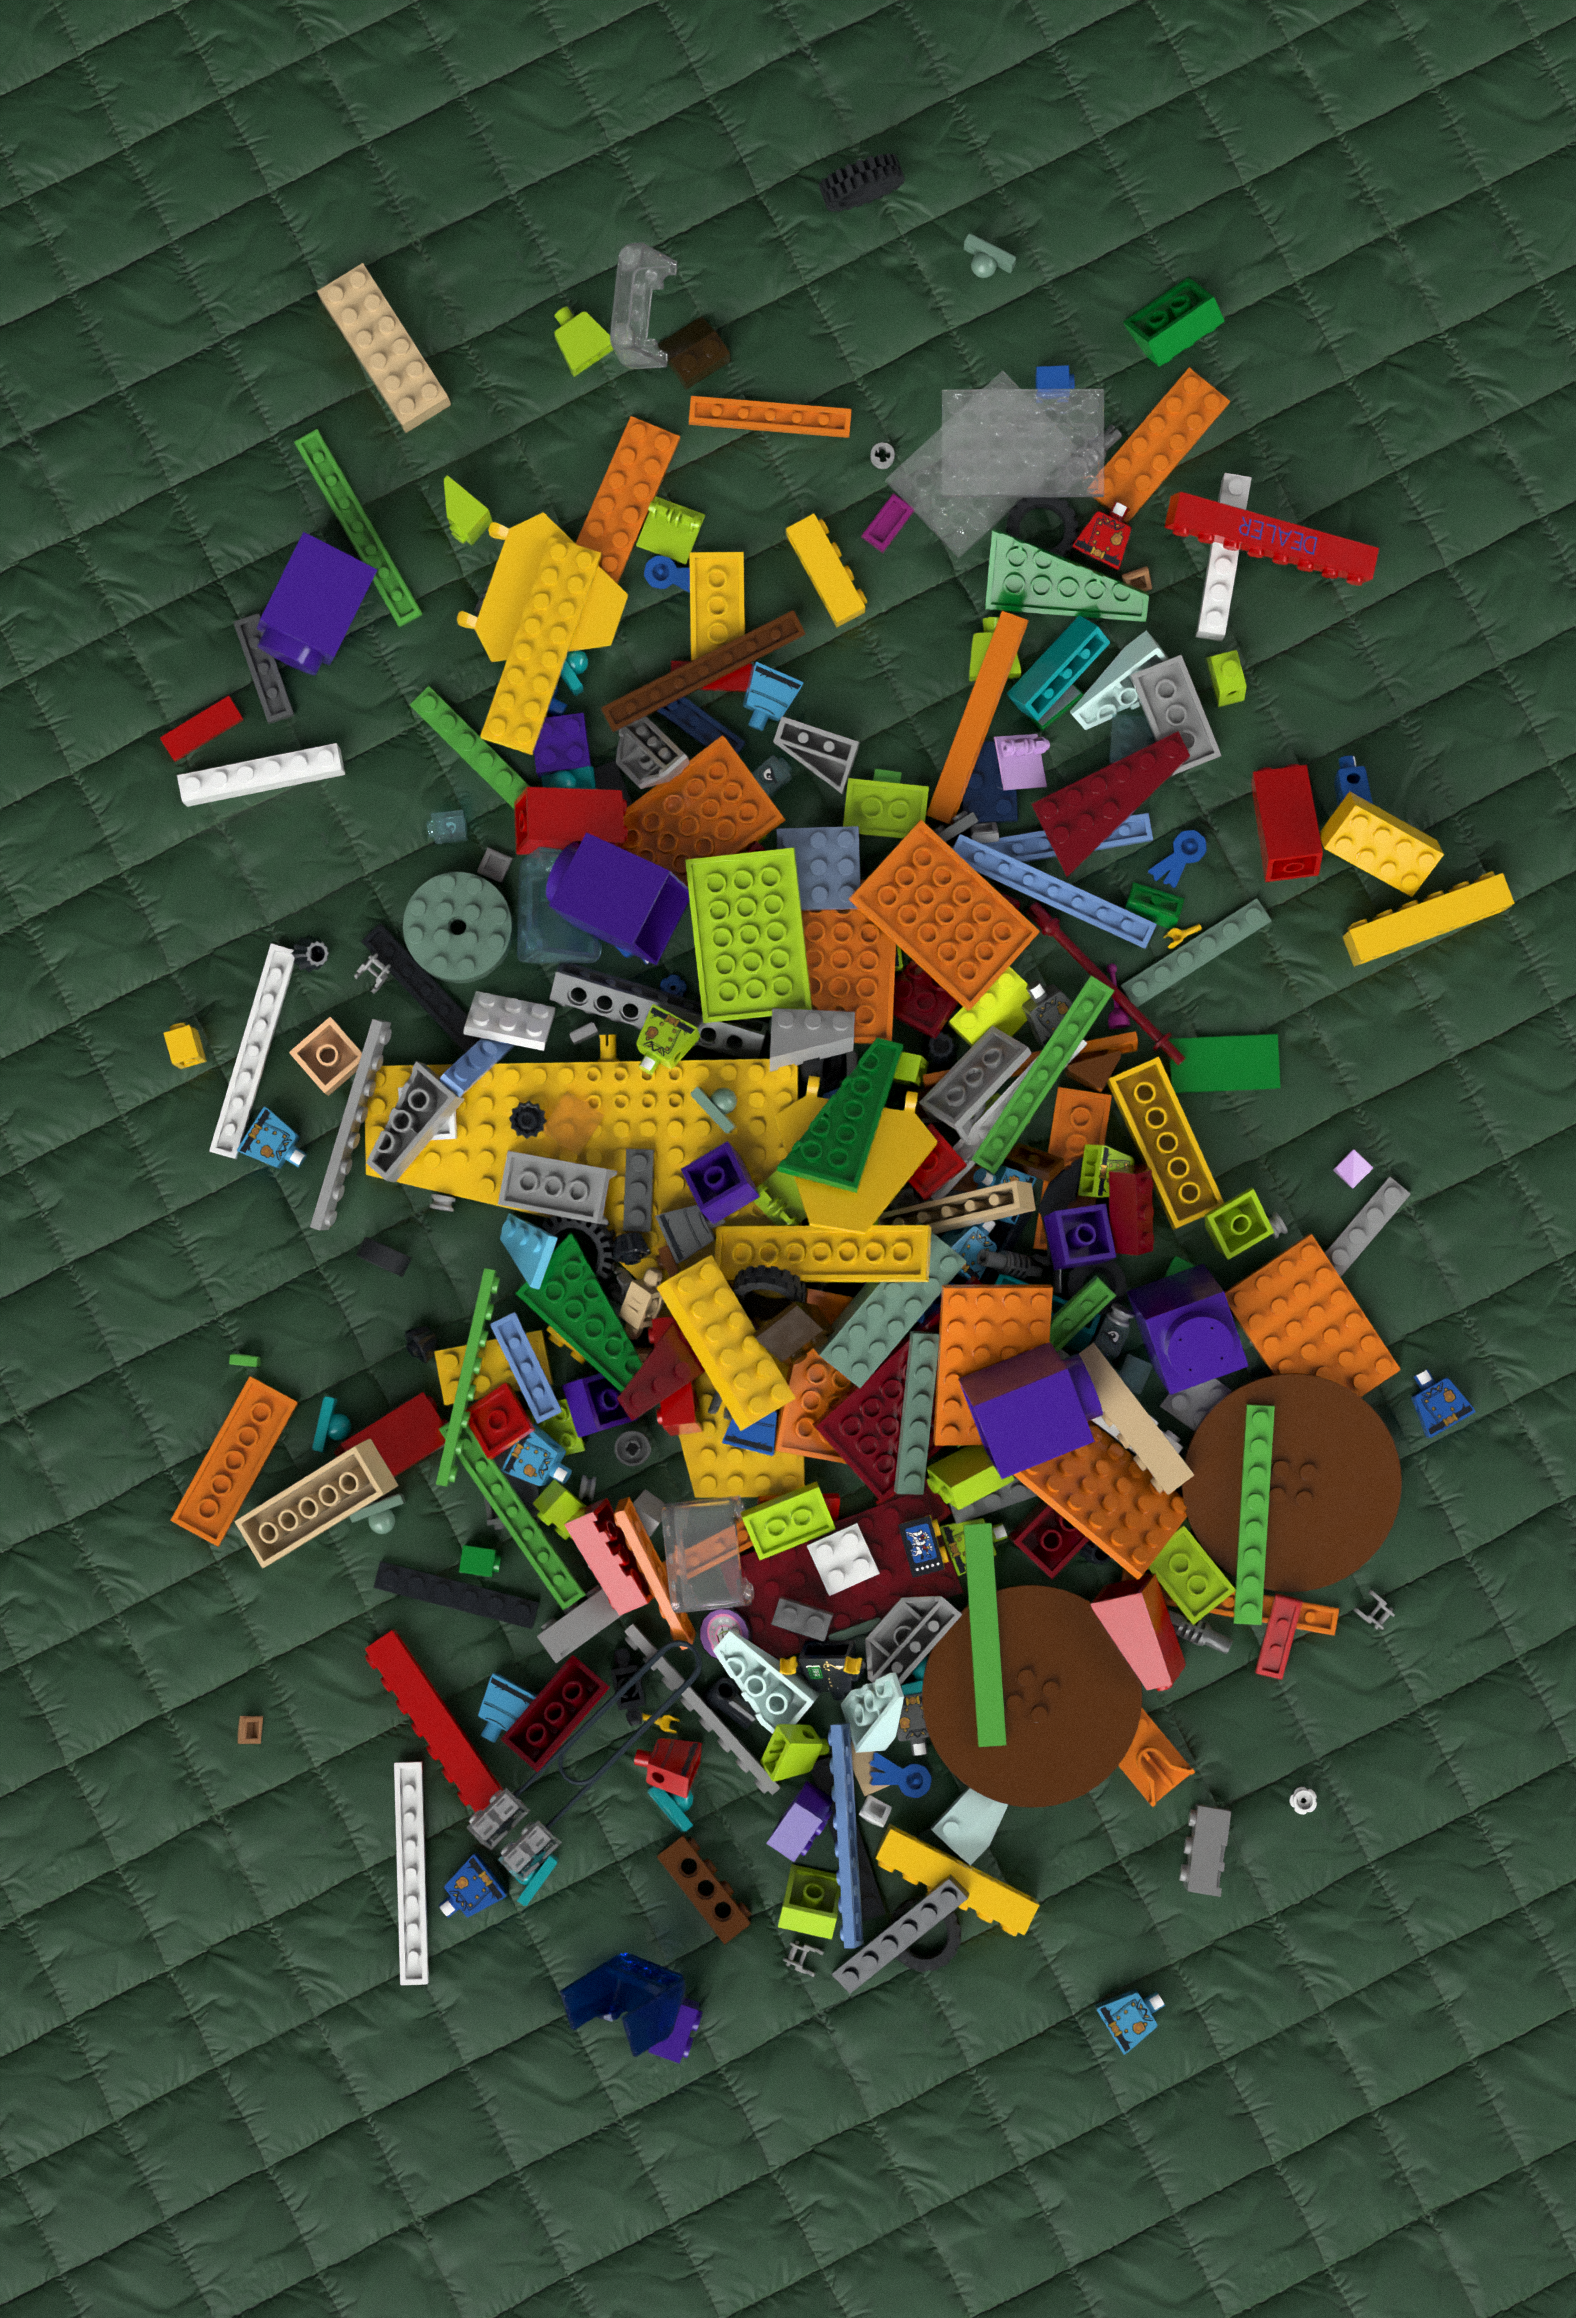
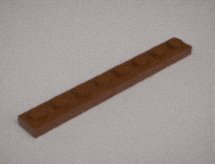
(703, 671)

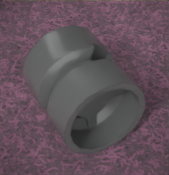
(632, 1448)

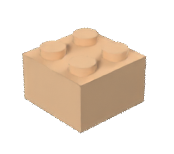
(328, 1056)

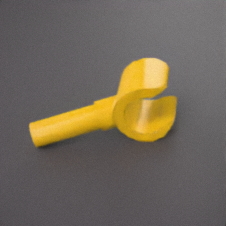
(1179, 935)
(663, 1722)

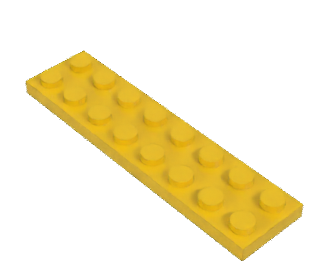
(541, 645)
(828, 1255)

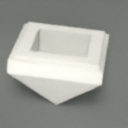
(875, 1811)

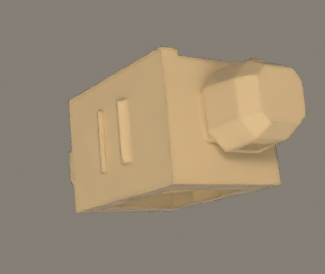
(642, 1303)

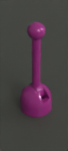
(1118, 1017)

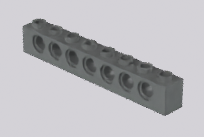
(624, 991)

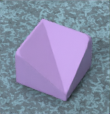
(1353, 1168)

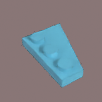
(528, 1247)

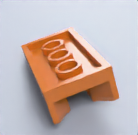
(1153, 1762)

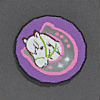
(717, 1625)

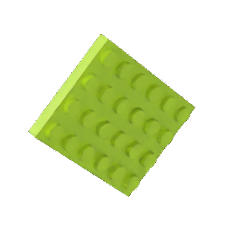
(748, 934)

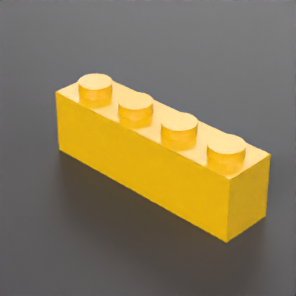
(825, 569)

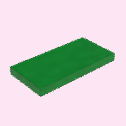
(1226, 1064)

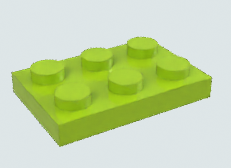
(884, 807)
(788, 1520)
(1190, 1576)

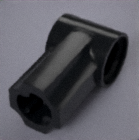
(731, 1703)

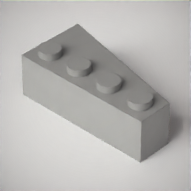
(413, 1122)

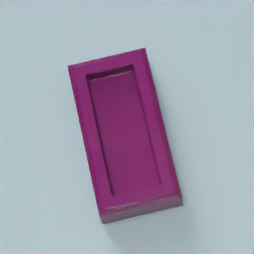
(887, 523)

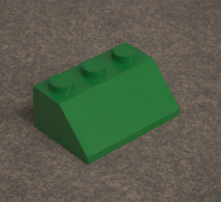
(1174, 321)

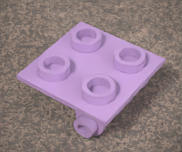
(1021, 761)

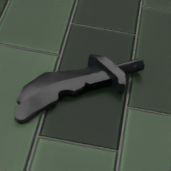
(1057, 1197)

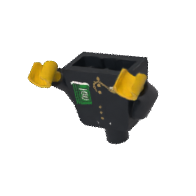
(827, 1666)

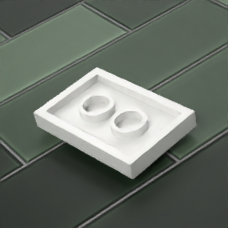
(509, 1020)

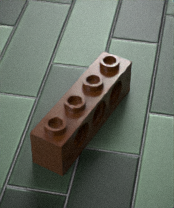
(724, 1926)

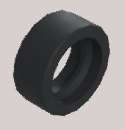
(827, 1069)
(383, 1256)

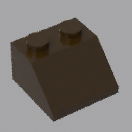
(695, 352)
(795, 1332)

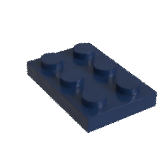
(985, 790)

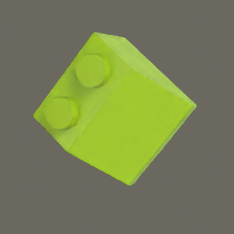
(465, 513)
(1238, 1224)
(810, 1902)

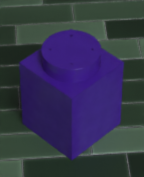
(313, 605)
(617, 896)
(1187, 1308)
(1032, 1408)

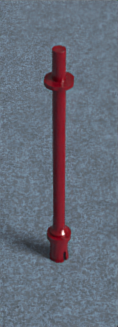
(1051, 927)

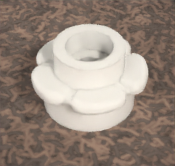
(1309, 1805)

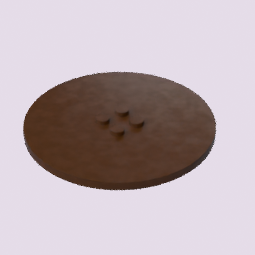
(1329, 1480)
(1065, 1700)

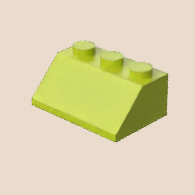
(997, 1007)

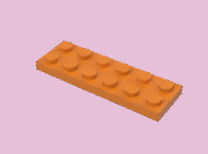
(1161, 442)
(627, 493)
(1077, 1121)
(234, 1461)

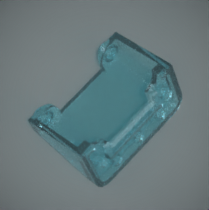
(541, 930)

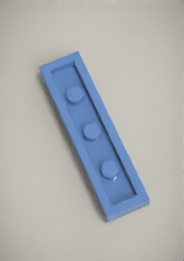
(474, 1065)
(526, 1367)

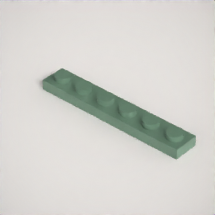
(1196, 953)
(916, 1412)

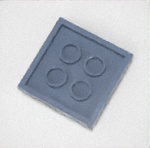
(825, 865)

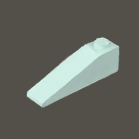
(1114, 687)
(772, 1695)
(874, 1713)
(969, 1824)

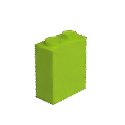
(965, 1477)

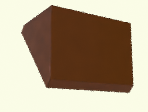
(1094, 1072)

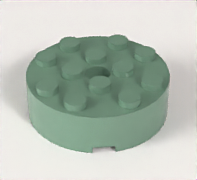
(442, 904)

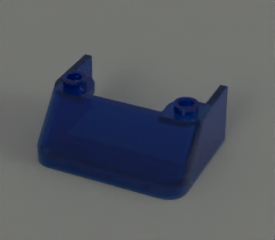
(633, 1986)

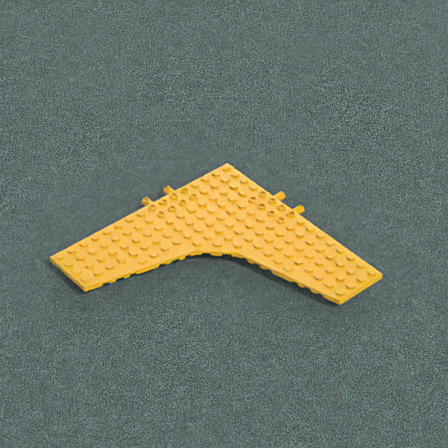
(639, 1114)

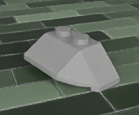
(648, 754)
(907, 1635)

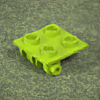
(670, 530)
(781, 1200)
(561, 1429)

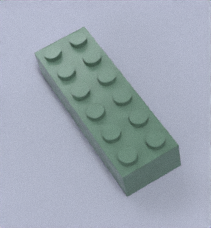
(883, 1316)

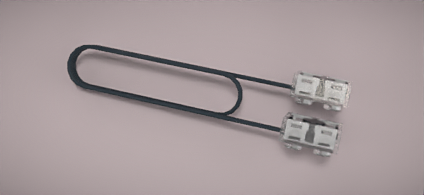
(508, 1810)

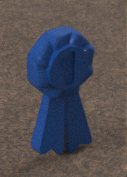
(662, 573)
(1188, 848)
(912, 1780)

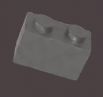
(802, 1618)

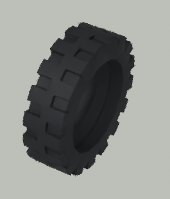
(1054, 504)
(768, 1279)
(938, 1959)

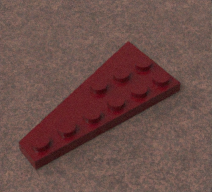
(1097, 805)
(921, 1000)
(663, 1372)

